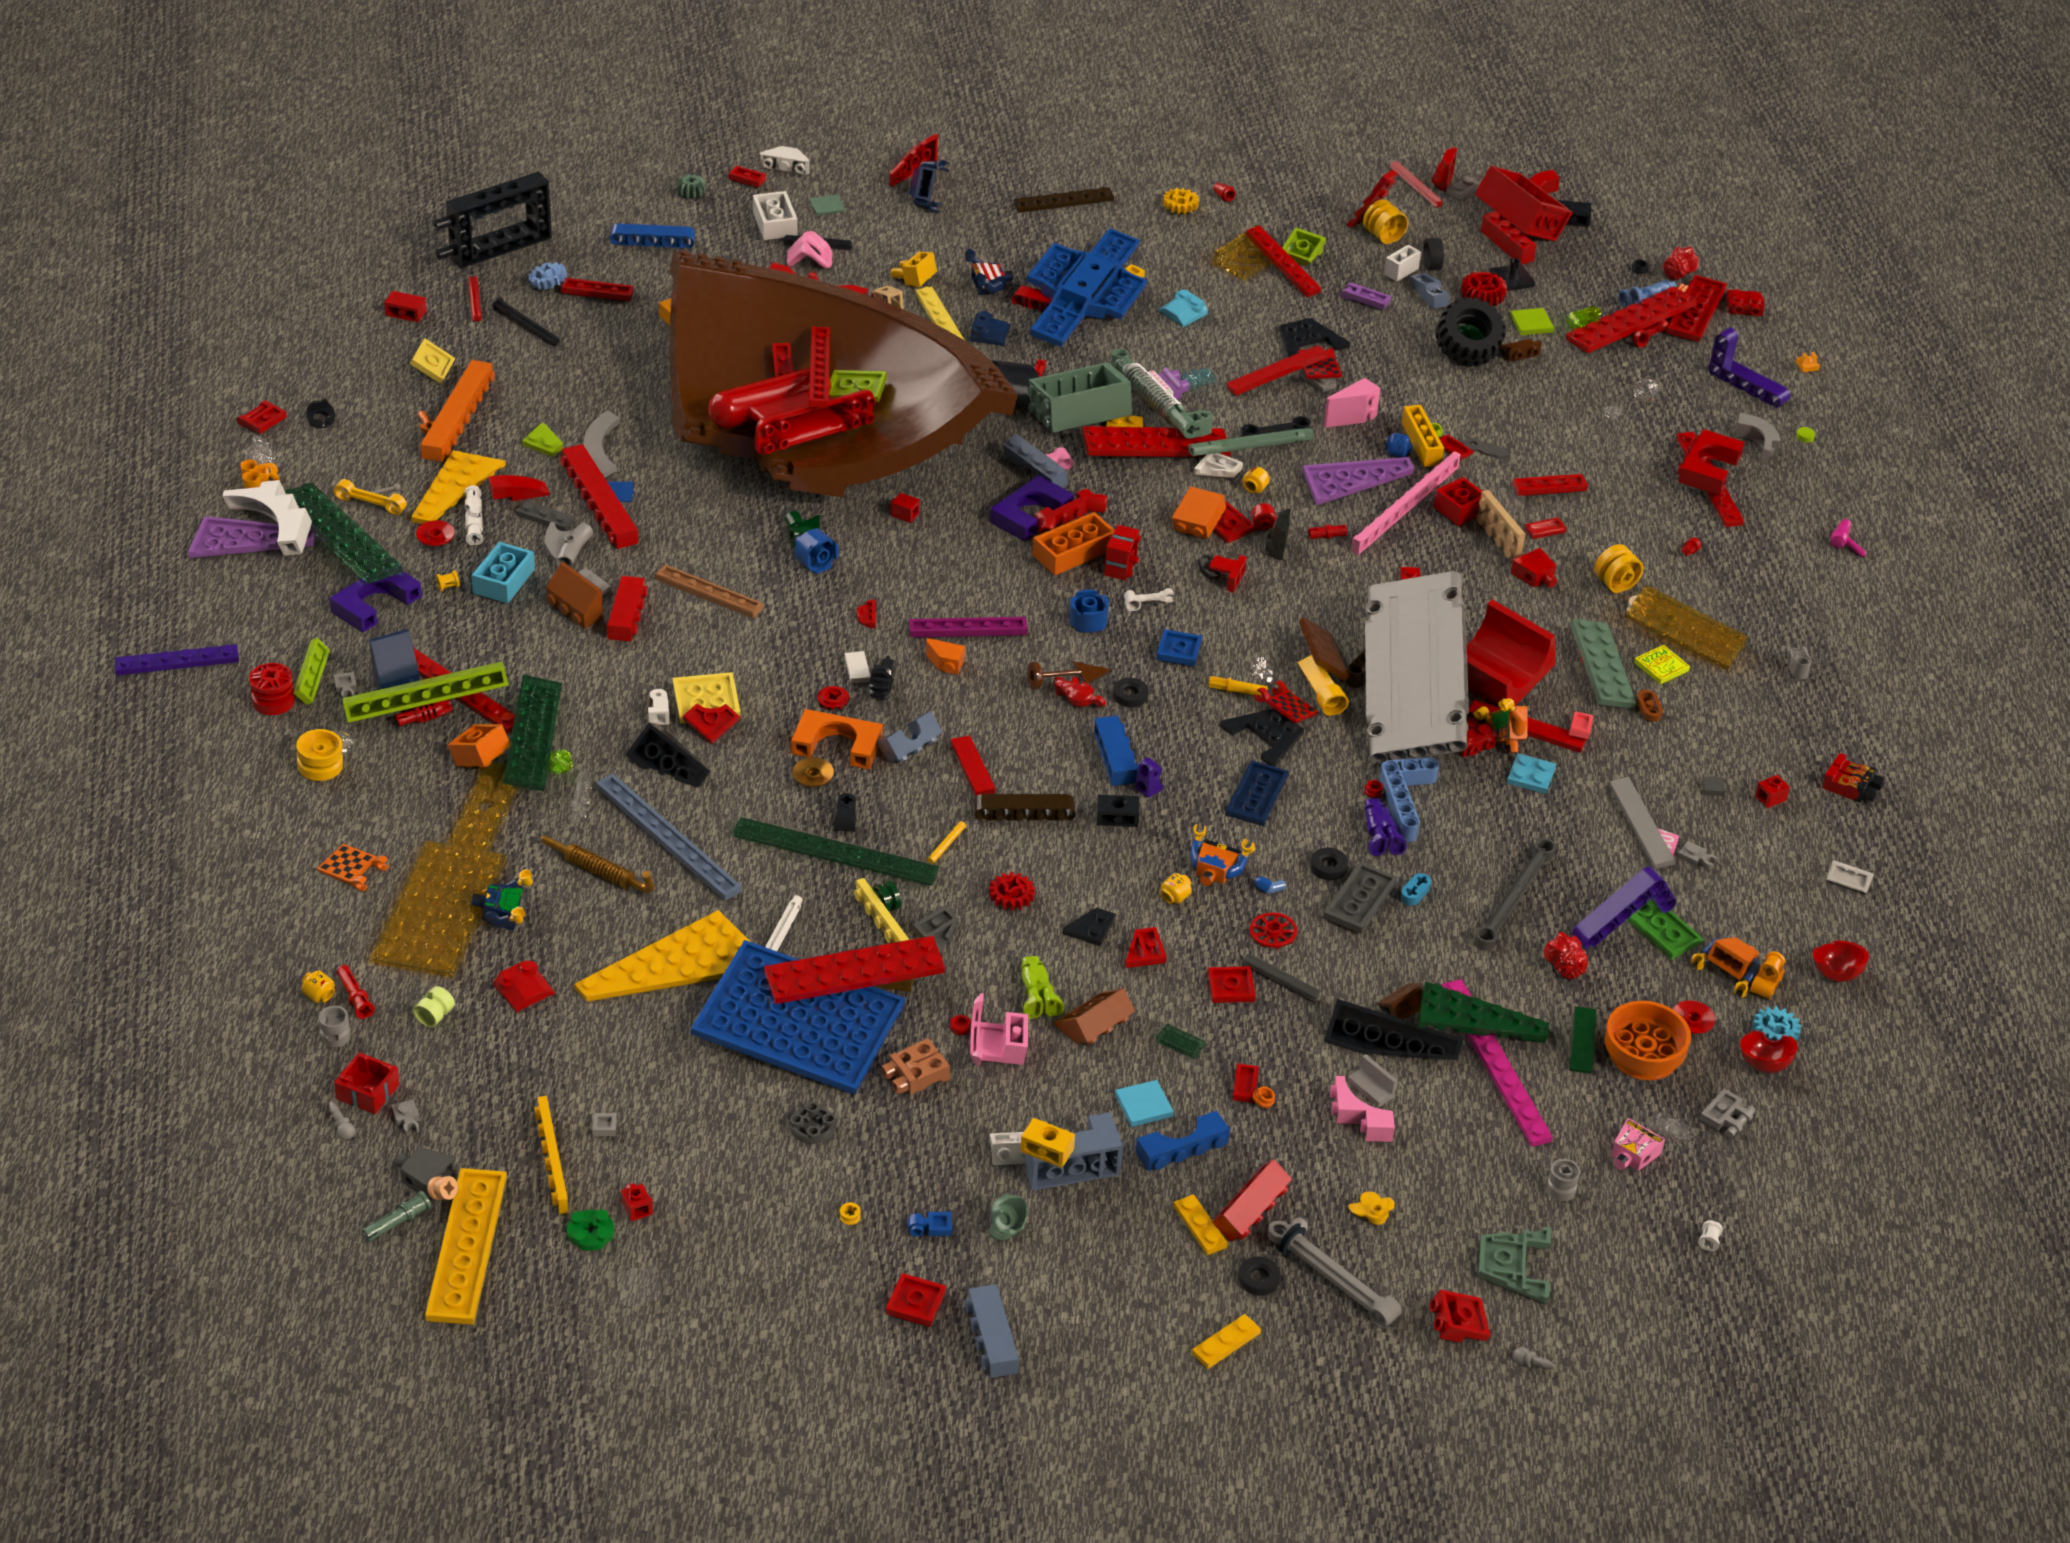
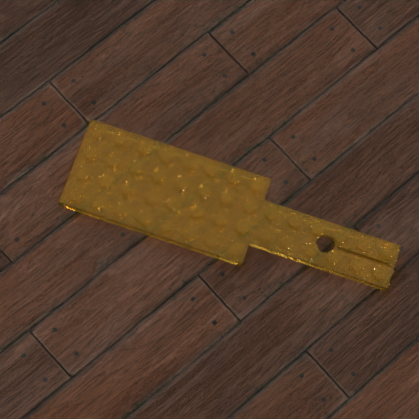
(434, 910)

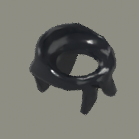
(320, 407)

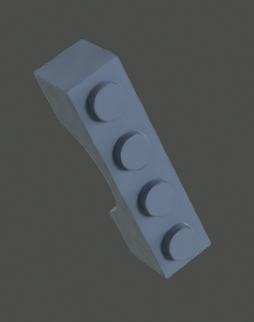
(1022, 452)

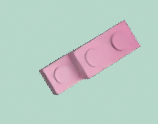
(1374, 1122)

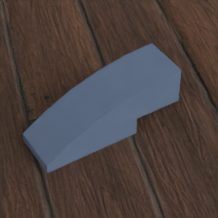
(1430, 290)

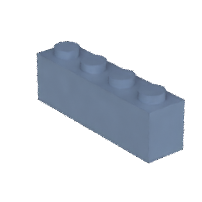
(992, 1331)

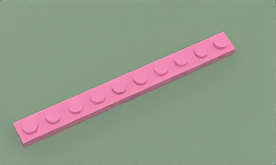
(1405, 503)

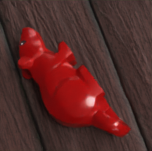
(1078, 694)

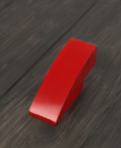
(516, 487)

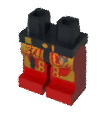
(1852, 780)

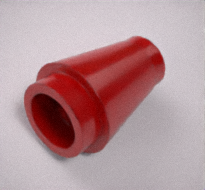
(1224, 191)

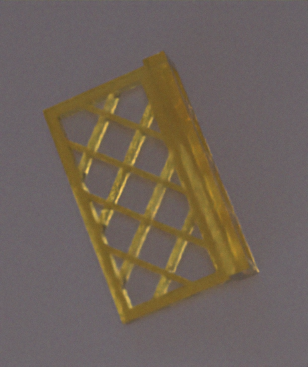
(1239, 246)

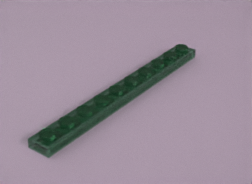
(836, 851)

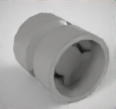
(334, 1026)
(1563, 1179)

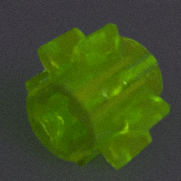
(560, 761)

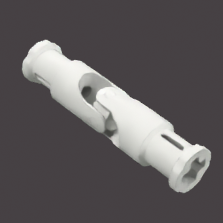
(473, 515)

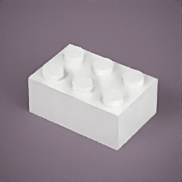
(774, 215)

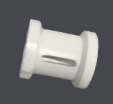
(1710, 1235)

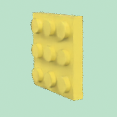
(706, 690)

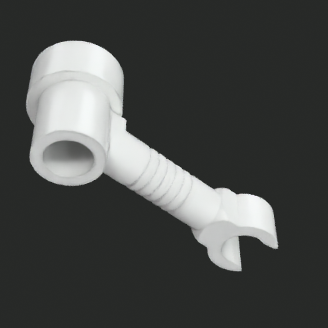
(1133, 601)

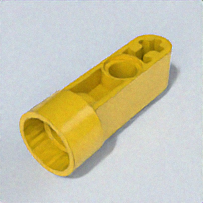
(1329, 695)

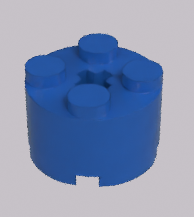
(816, 550)
(1088, 611)

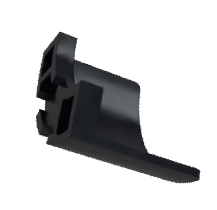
(1018, 377)

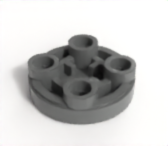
(812, 1124)

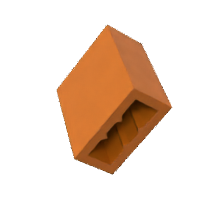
(1198, 512)

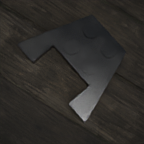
(1306, 333)
(1272, 728)

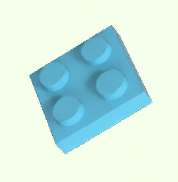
(1531, 773)

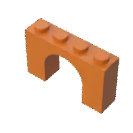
(817, 725)

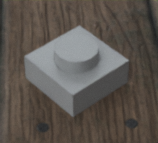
(604, 1124)

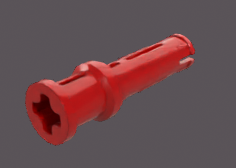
(357, 997)

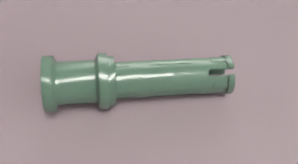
(406, 1211)

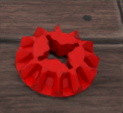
(836, 693)

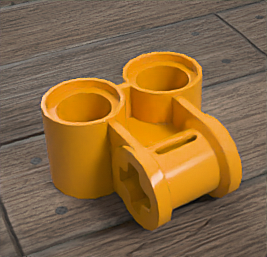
(255, 474)
(1769, 975)

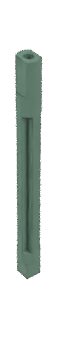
(1252, 441)

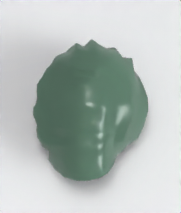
(1008, 1216)

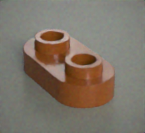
(1652, 708)

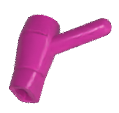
(1841, 537)

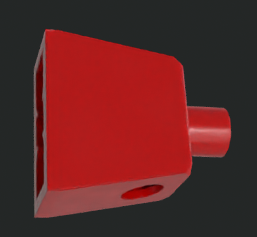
(1535, 568)

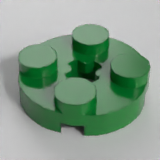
(590, 1218)

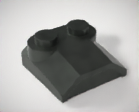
(1278, 535)

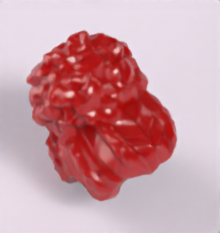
(1680, 263)
(1566, 955)

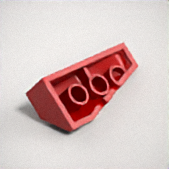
(923, 151)

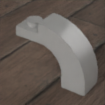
(1760, 432)

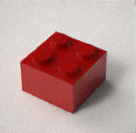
(1458, 501)

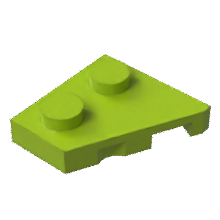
(543, 441)

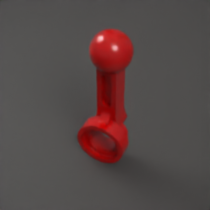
(1641, 337)

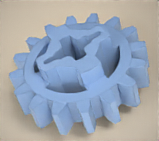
(547, 275)

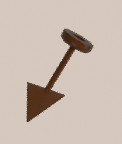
(1087, 672)

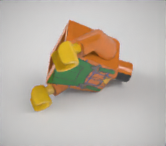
(1507, 723)

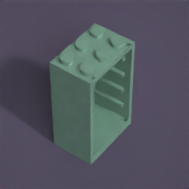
(1080, 397)

